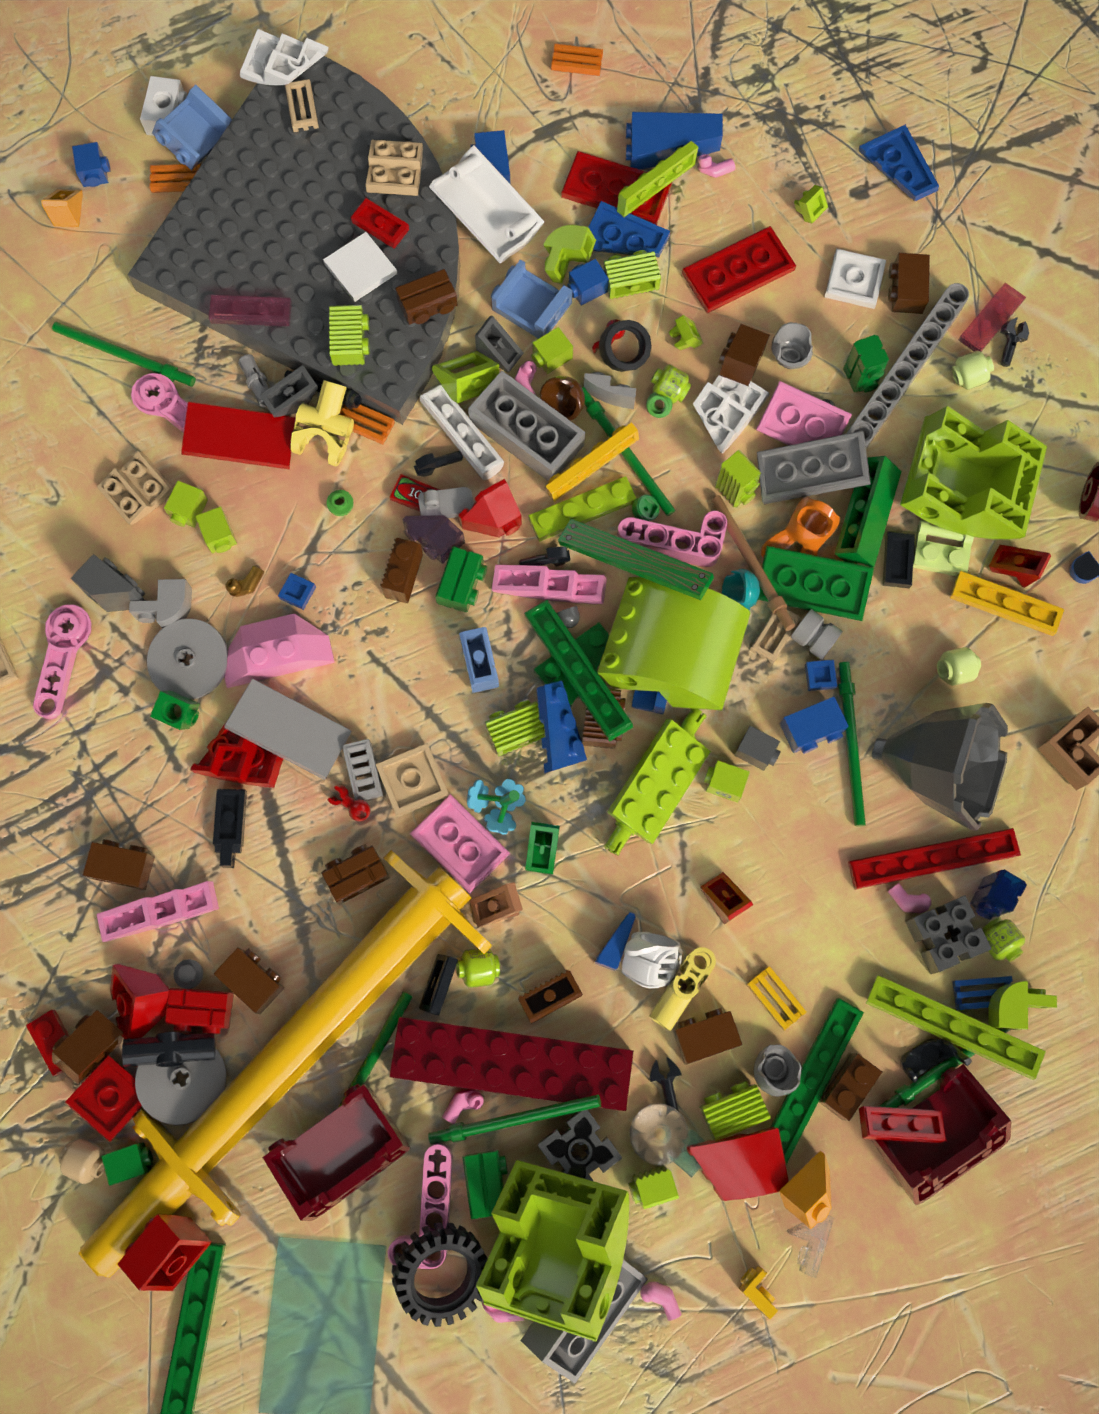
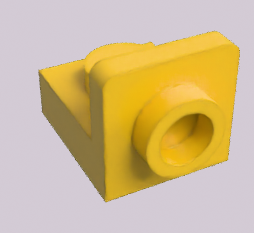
(759, 1297)

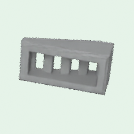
(355, 747)

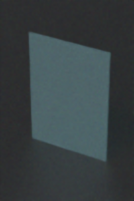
(322, 1327)

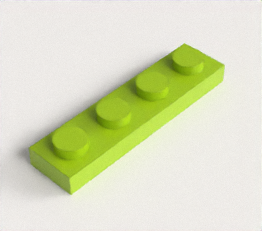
(657, 179)
(582, 508)

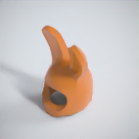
(808, 525)

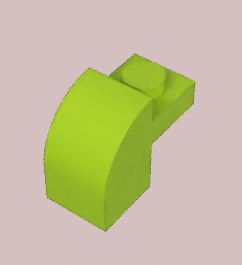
(567, 245)
(1010, 1005)

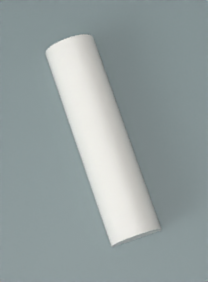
(462, 432)

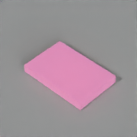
(800, 418)
(460, 844)

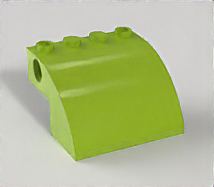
(974, 477)
(674, 644)
(556, 1249)

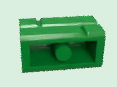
(866, 364)
(460, 580)
(484, 1181)

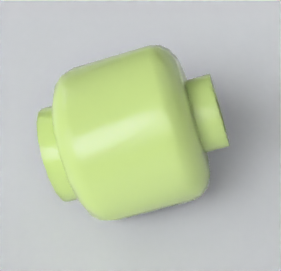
(972, 370)
(958, 666)

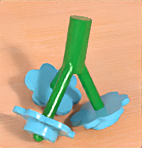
(508, 798)

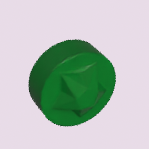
(645, 508)

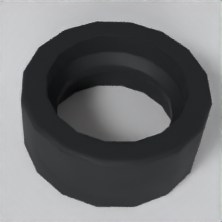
(644, 343)

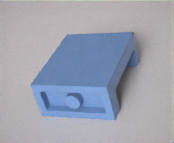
(192, 128)
(530, 301)

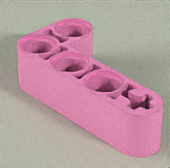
(671, 535)
(430, 1203)

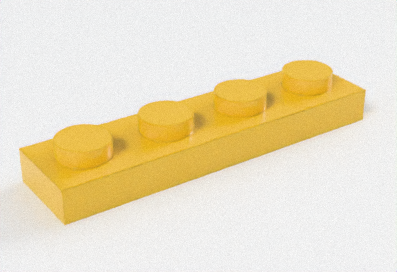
(584, 467)
(1007, 603)

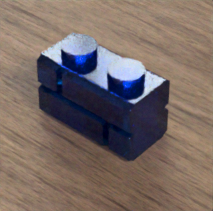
(998, 894)

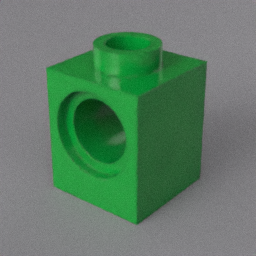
(164, 710)
(127, 1163)

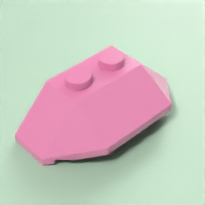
(275, 649)

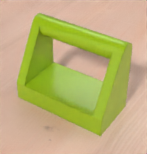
(469, 382)

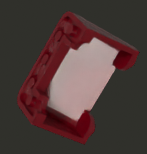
(973, 1132)
(336, 1154)

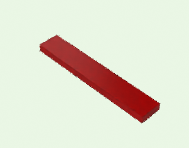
(934, 858)

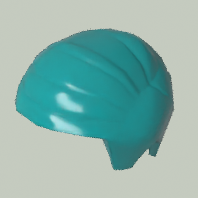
(742, 587)

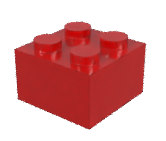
(164, 1252)

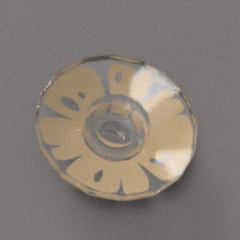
(644, 1138)

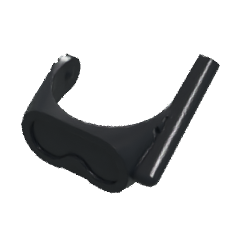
(928, 1055)

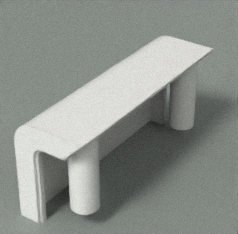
(487, 205)

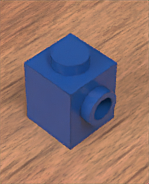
(91, 164)
(587, 282)

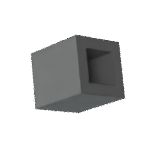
(758, 749)

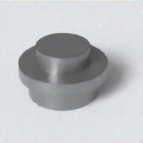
(188, 974)

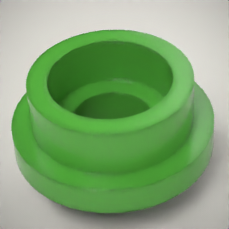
(654, 410)
(340, 510)

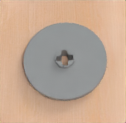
(205, 668)
(175, 1103)

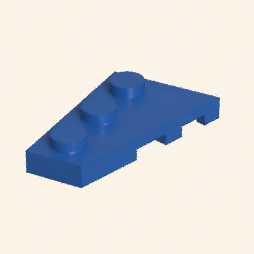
(901, 162)
(626, 233)
(561, 732)

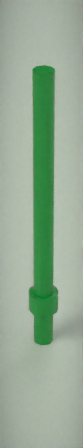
(167, 370)
(596, 412)
(847, 691)
(381, 1041)
(905, 1094)
(459, 1132)

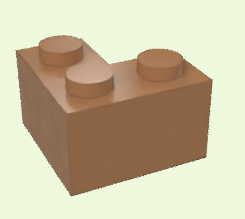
(1070, 749)

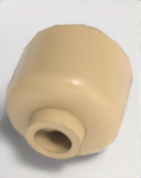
(82, 1161)

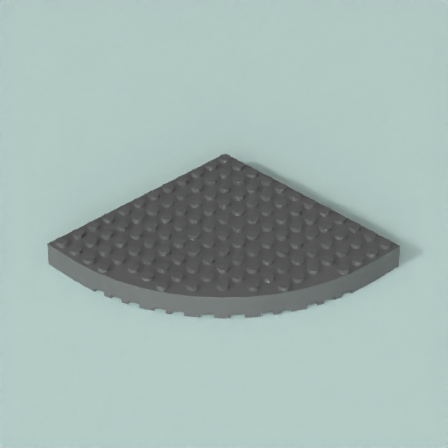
(282, 203)

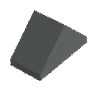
(497, 344)
(290, 393)

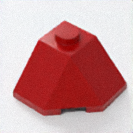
(493, 512)
(139, 1000)

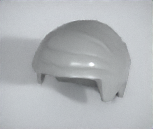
(792, 345)
(777, 1071)

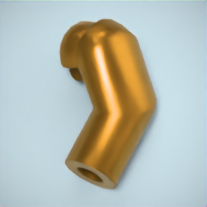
(246, 586)

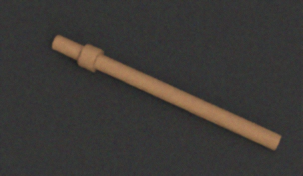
(776, 603)

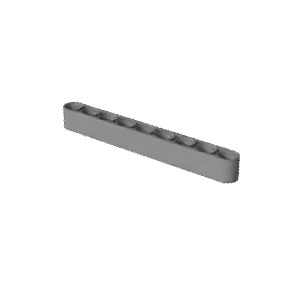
(908, 367)

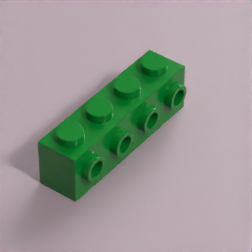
(868, 514)

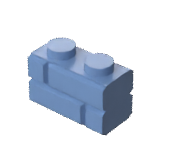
(479, 659)

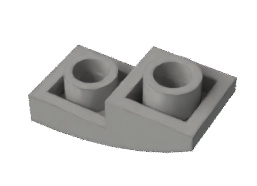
(599, 387)

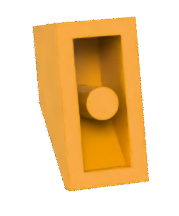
(809, 1192)

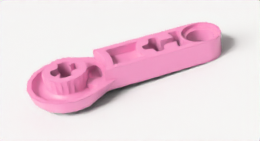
(166, 404)
(61, 655)

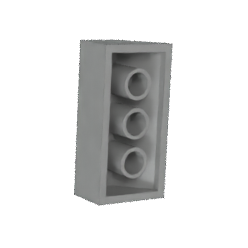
(571, 1353)

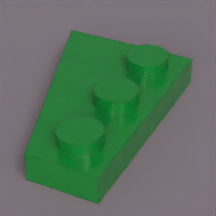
(592, 644)

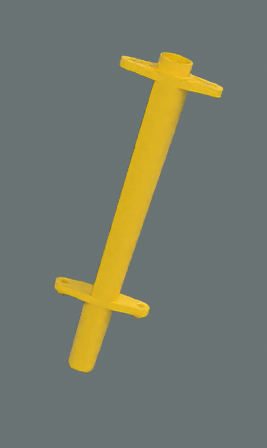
(292, 1051)

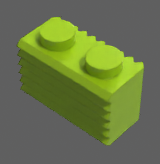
(632, 274)
(347, 335)
(738, 479)
(515, 728)
(734, 1111)
(653, 1187)

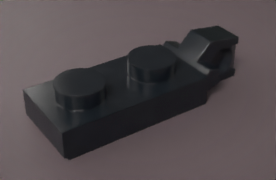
(229, 824)

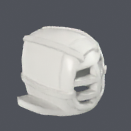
(651, 959)

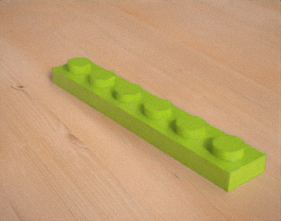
(956, 1027)

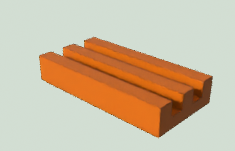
(577, 56)
(173, 173)
(369, 423)

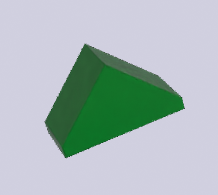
(542, 847)

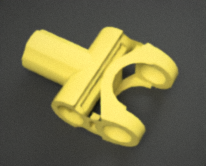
(326, 423)
(674, 999)

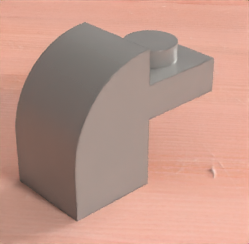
(171, 605)

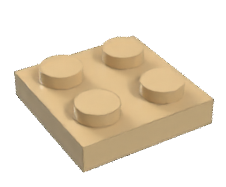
(412, 780)

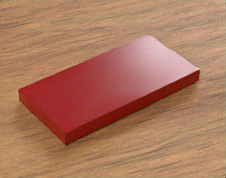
(600, 180)
(738, 269)
(237, 435)

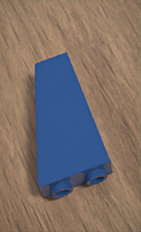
(659, 134)

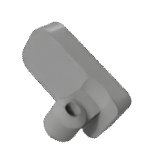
(445, 502)

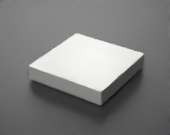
(360, 266)
(855, 278)

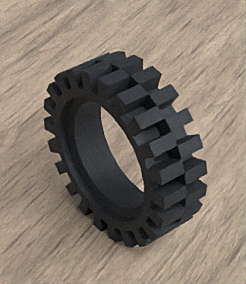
(421, 1247)

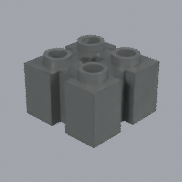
(943, 952)
(582, 1130)

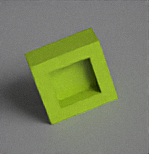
(812, 204)
(689, 334)

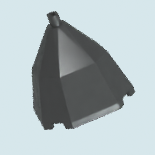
(951, 760)

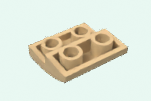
(394, 167)
(135, 488)

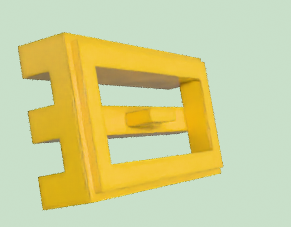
(785, 991)

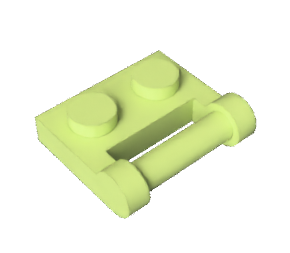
(938, 556)

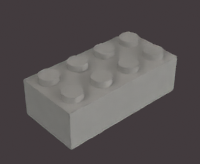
(526, 426)

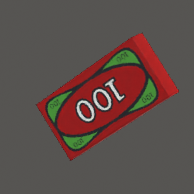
(407, 492)

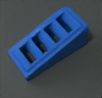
(613, 950)

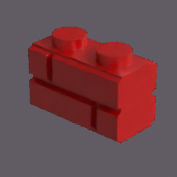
(199, 1008)

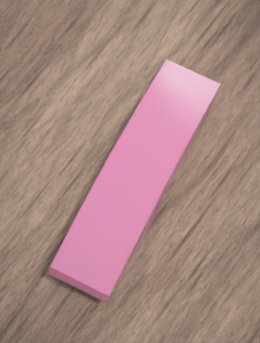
(548, 584)
(157, 911)

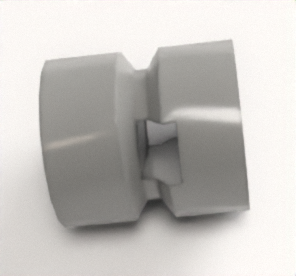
(816, 634)

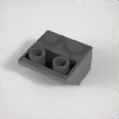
(107, 585)

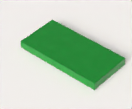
(818, 583)

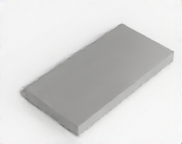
(813, 467)
(288, 729)

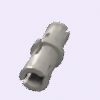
(254, 377)

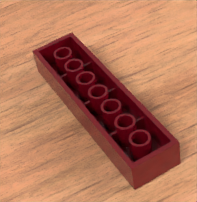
(510, 1063)

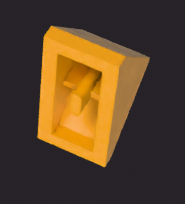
(64, 207)

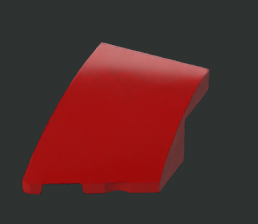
(239, 761)
(743, 1164)

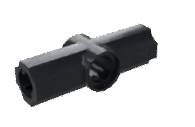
(168, 1049)

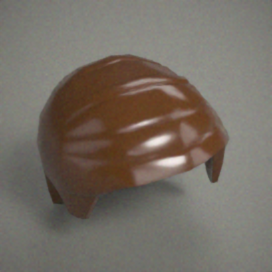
(564, 396)

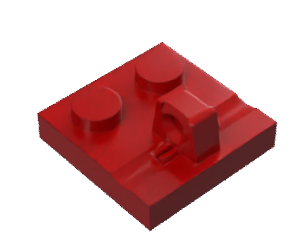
(106, 1099)

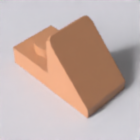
(496, 905)

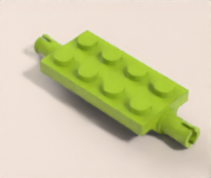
(658, 782)

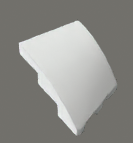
(279, 59)
(728, 408)

